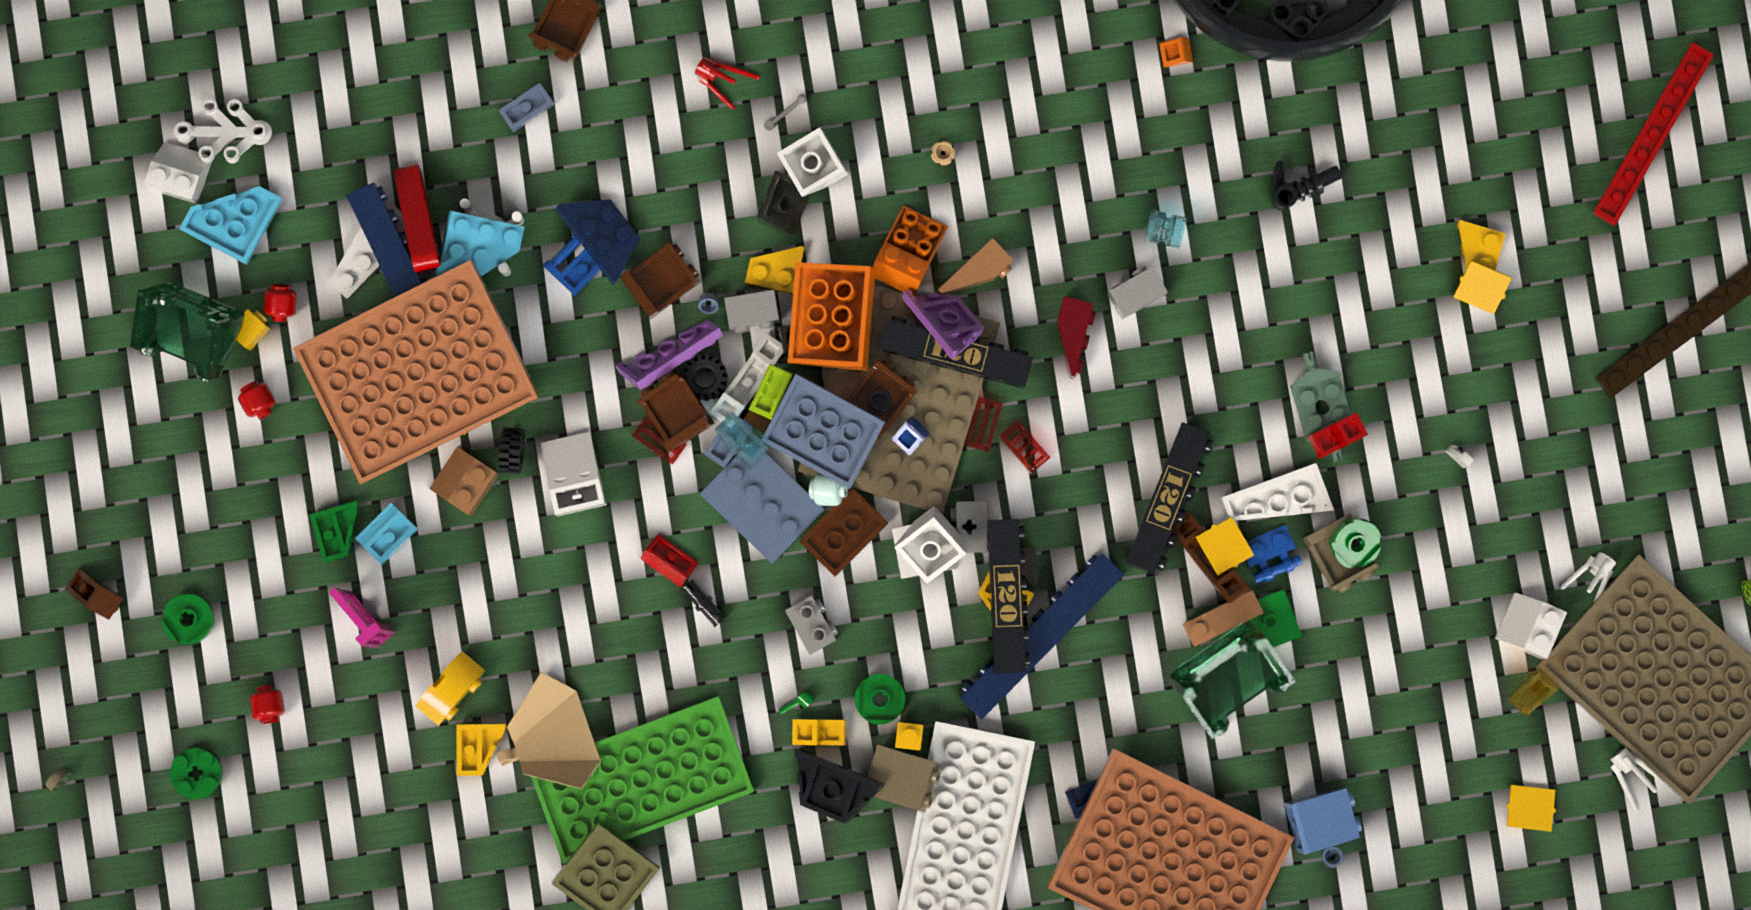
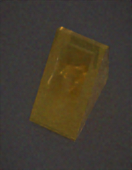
(1532, 692)

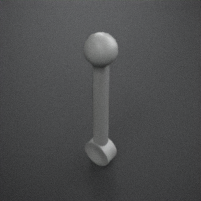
(769, 124)

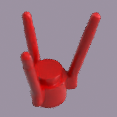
(711, 69)

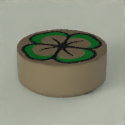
(58, 779)

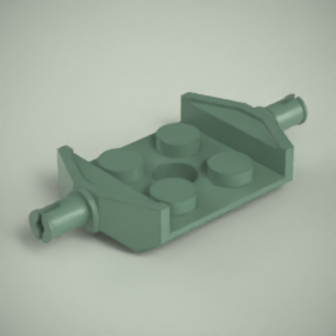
(1316, 386)

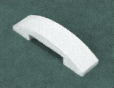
(749, 379)

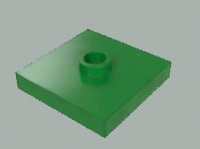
(1278, 619)

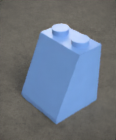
(1323, 820)

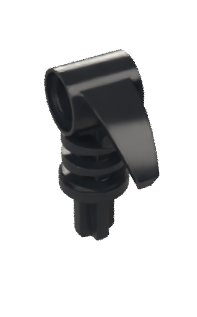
(1297, 190)

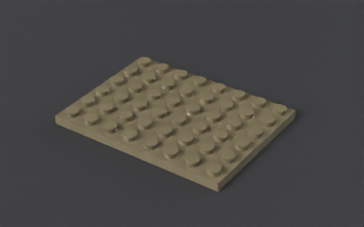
(941, 405)
(1657, 678)

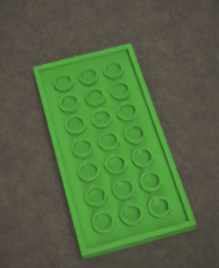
(650, 778)

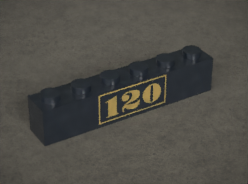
(976, 360)
(1170, 499)
(1006, 596)

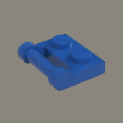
(578, 272)

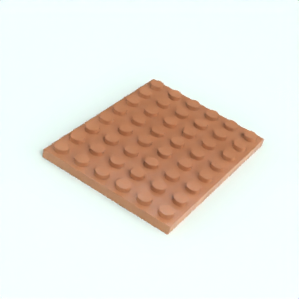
(416, 372)
(1165, 847)

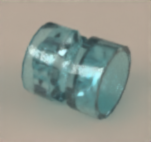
(1165, 229)

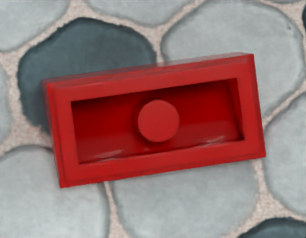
(669, 560)

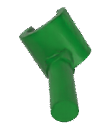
(804, 699)

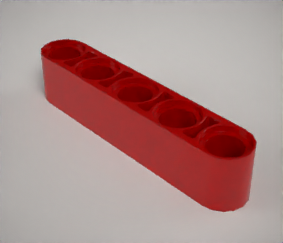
(416, 218)

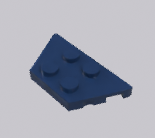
(602, 233)

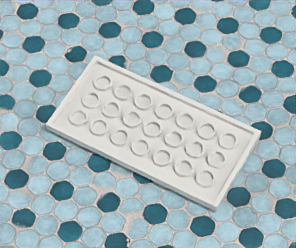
(969, 833)

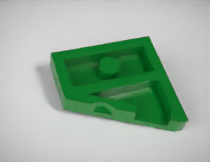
(335, 530)

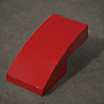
(1338, 435)

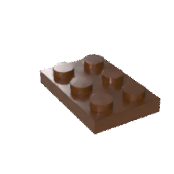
(844, 532)

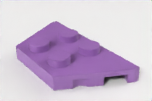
(946, 320)

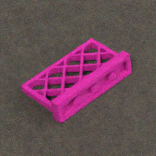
(373, 632)

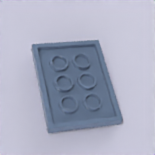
(823, 431)
(762, 505)

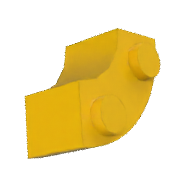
(446, 693)

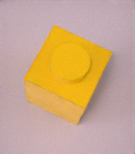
(252, 329)
(908, 736)

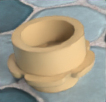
(943, 159)

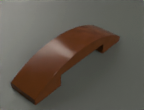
(1229, 583)

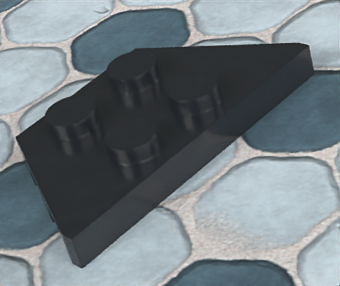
(833, 788)

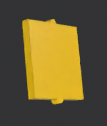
(1482, 286)
(1224, 546)
(1530, 808)

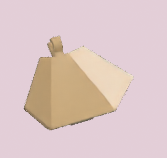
(552, 735)

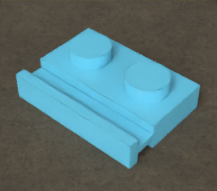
(386, 533)

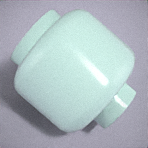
(826, 491)

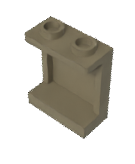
(1336, 575)
(906, 778)

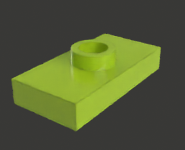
(770, 391)

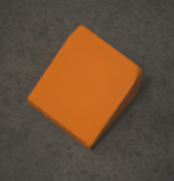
(1176, 52)

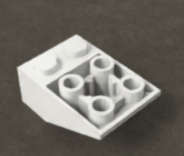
(573, 474)

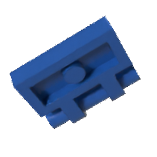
(1268, 546)

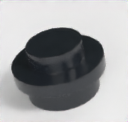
(879, 401)

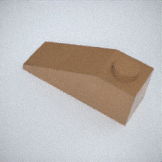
(981, 268)
(1222, 618)

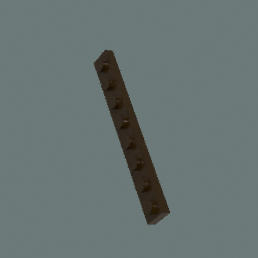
(1676, 333)

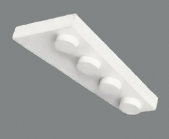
(359, 261)
(1283, 496)

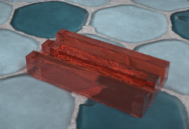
(641, 428)
(977, 445)

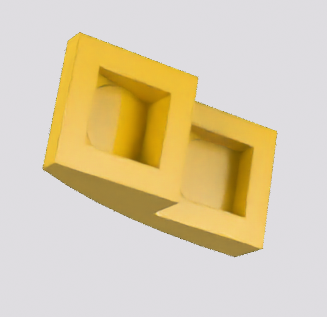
(819, 732)

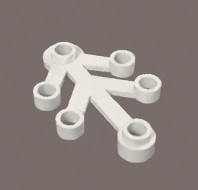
(226, 132)

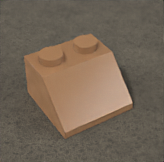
(464, 481)

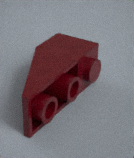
(1072, 328)

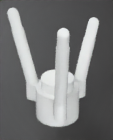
(1601, 569)
(1626, 761)

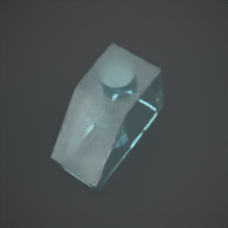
(741, 441)

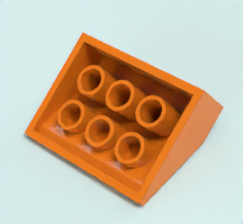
(831, 315)

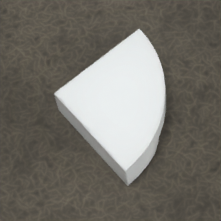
(1462, 459)

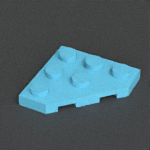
(233, 222)
(479, 239)

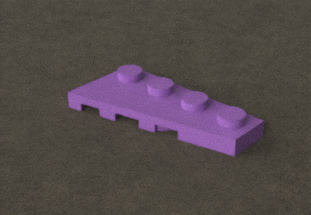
(669, 354)

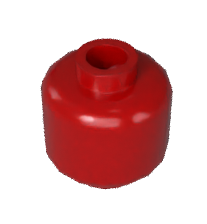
(280, 302)
(256, 400)
(267, 705)

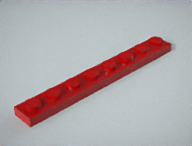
(1653, 134)

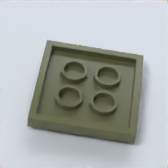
(605, 872)

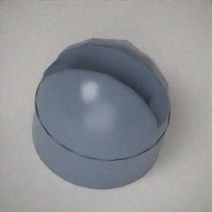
(708, 309)
(1328, 853)

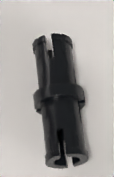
(703, 603)

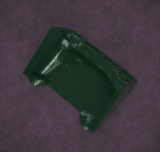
(186, 327)
(1230, 676)

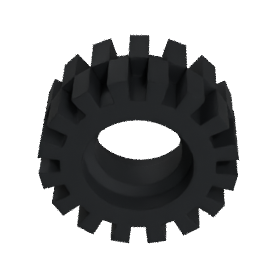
(718, 369)
(511, 450)

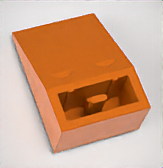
(908, 250)

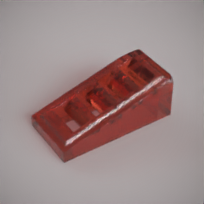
(1044, 457)

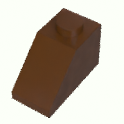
(94, 594)

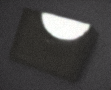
(782, 205)

